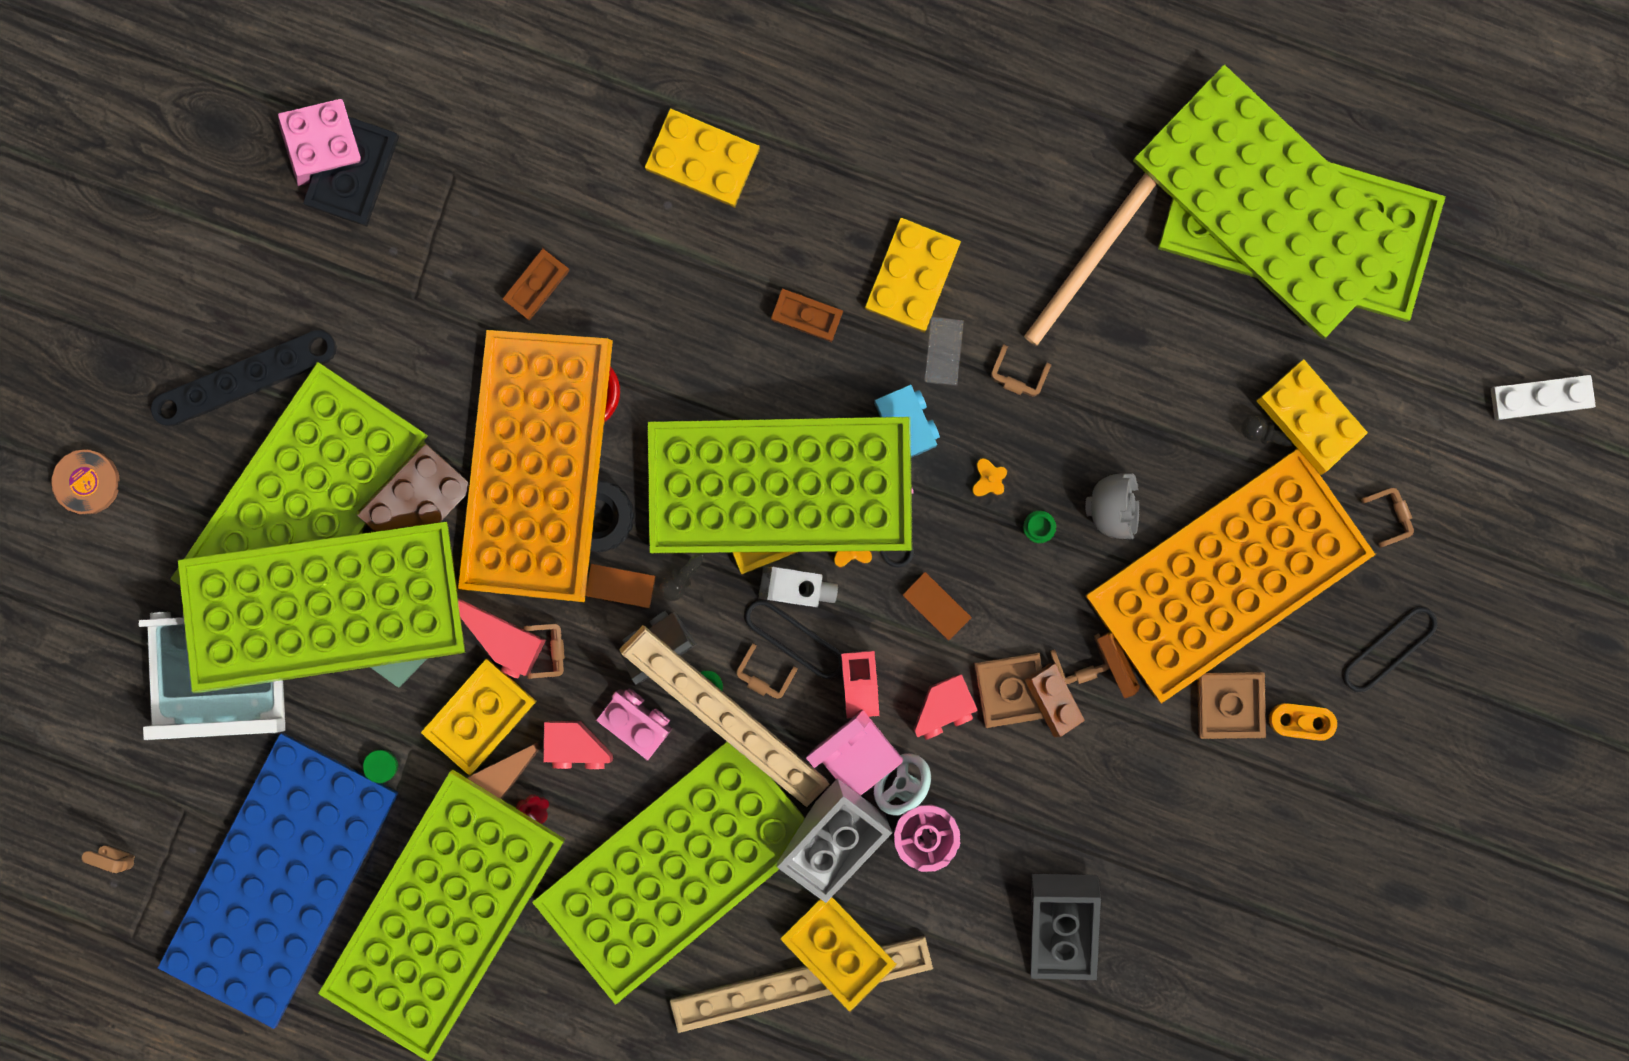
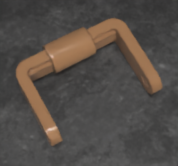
(1015, 385)
(1402, 513)
(557, 650)
(1084, 674)
(758, 685)
(109, 859)

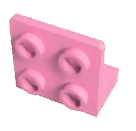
(318, 139)
(634, 723)
(857, 754)

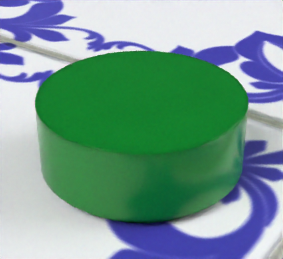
(380, 766)

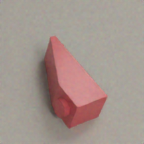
(502, 640)

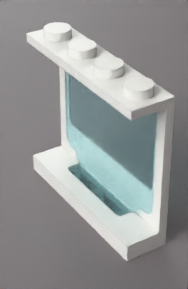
(185, 714)

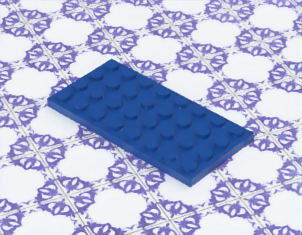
(278, 880)

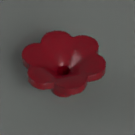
(534, 807)

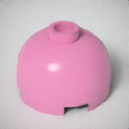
(935, 849)

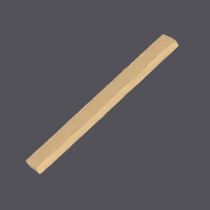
(723, 715)
(781, 989)

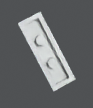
(1542, 397)

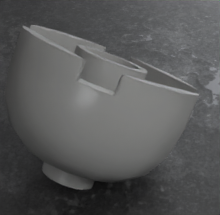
(1114, 506)

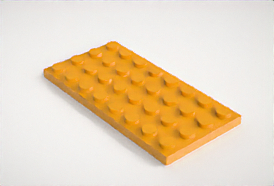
(535, 465)
(1230, 575)

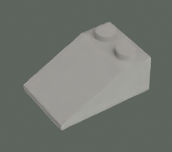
(834, 841)

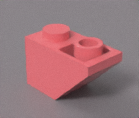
(860, 683)
(944, 704)
(573, 743)

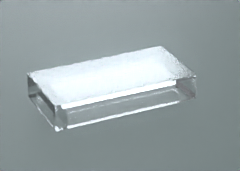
(944, 351)

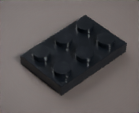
(354, 189)

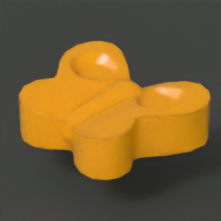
(990, 479)
(844, 557)

